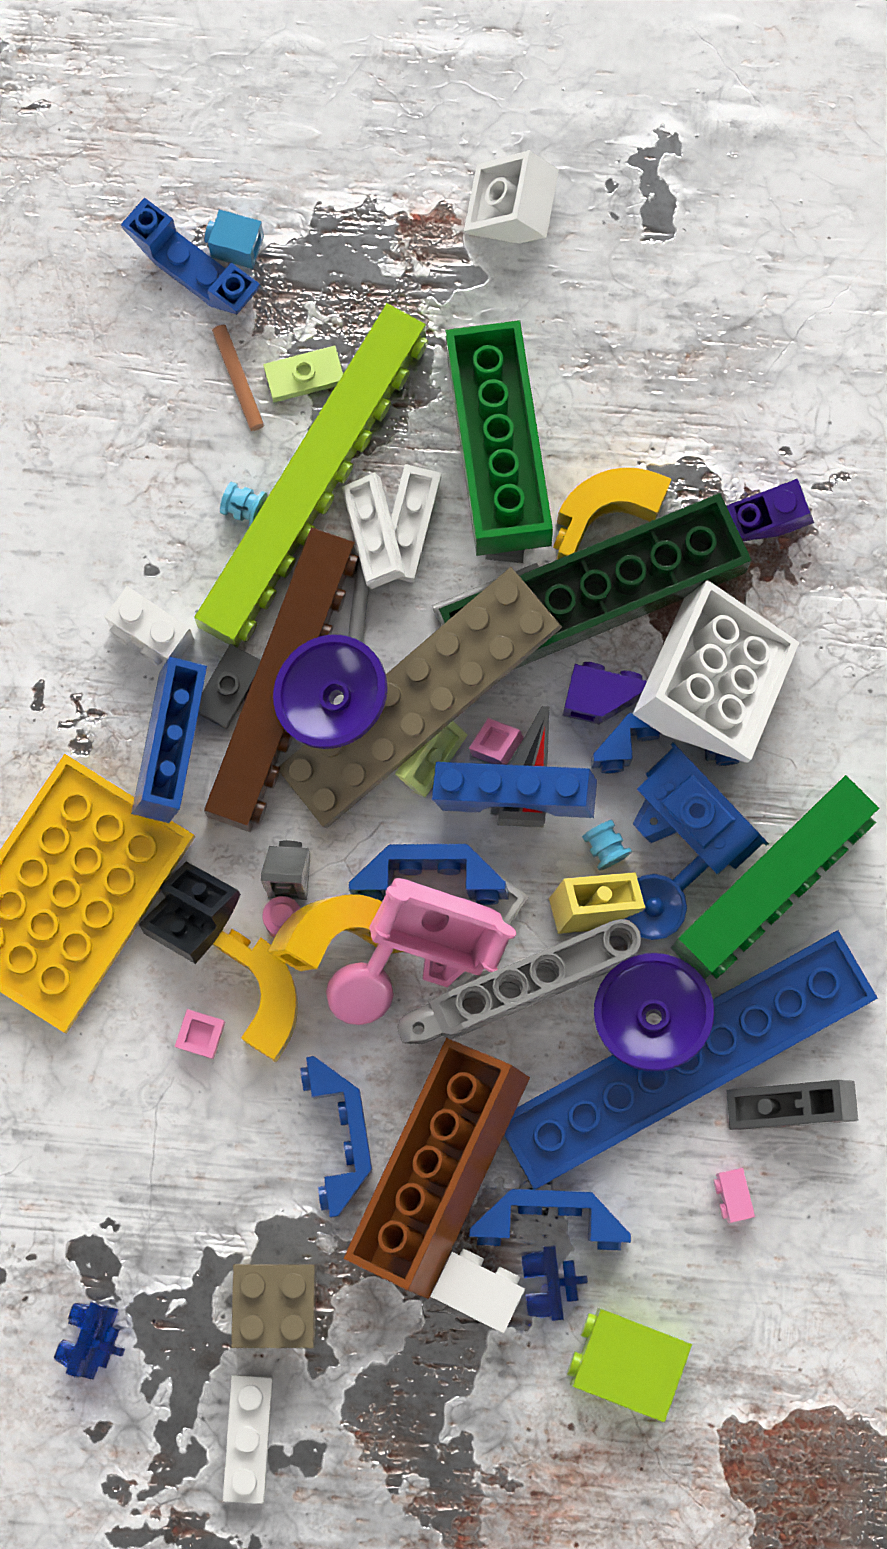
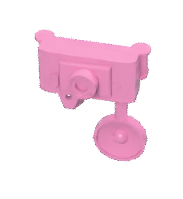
(425, 923)

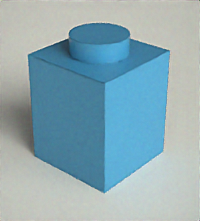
(234, 238)

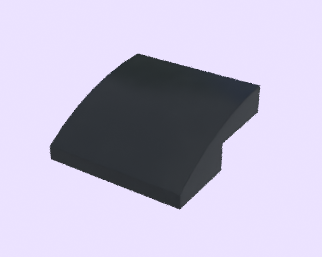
(191, 912)

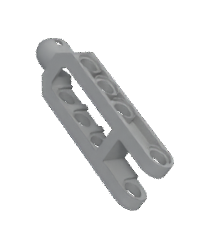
(571, 961)

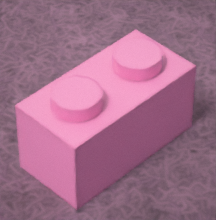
(735, 1195)

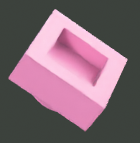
(496, 742)
(200, 1034)

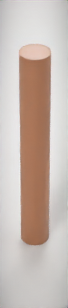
(238, 377)

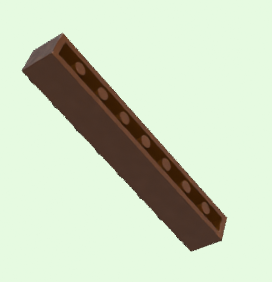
(258, 735)

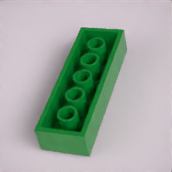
(498, 438)
(782, 871)

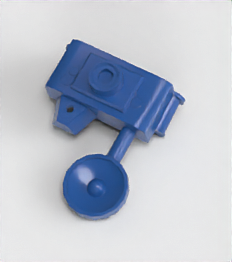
(696, 810)

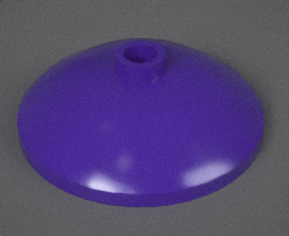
(313, 680)
(657, 986)

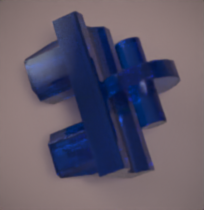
(550, 1302)
(94, 1342)

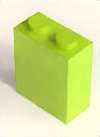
(629, 1364)

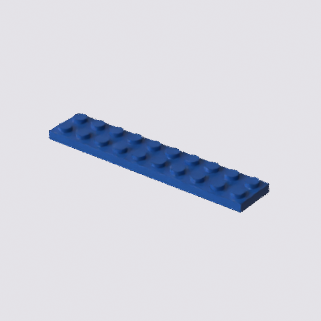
(748, 1028)

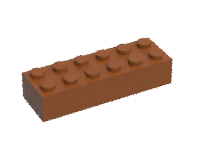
(437, 1168)

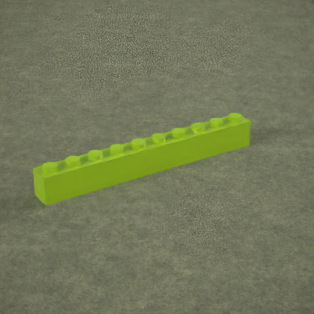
(311, 477)

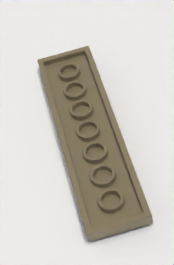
(426, 695)

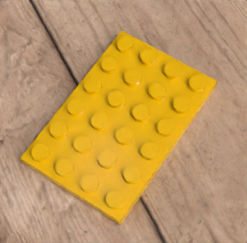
(76, 889)

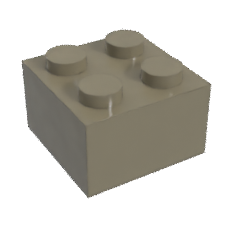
(274, 1306)

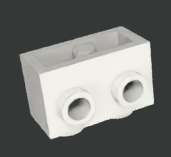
(148, 627)
(478, 1291)

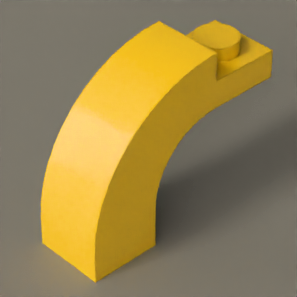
(611, 491)
(311, 928)
(278, 1005)

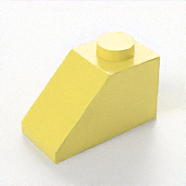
(595, 900)

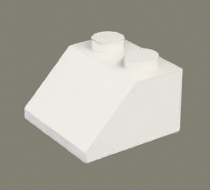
(512, 198)

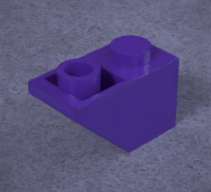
(771, 512)
(600, 694)

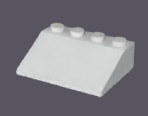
(716, 675)

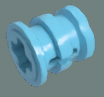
(241, 502)
(606, 845)

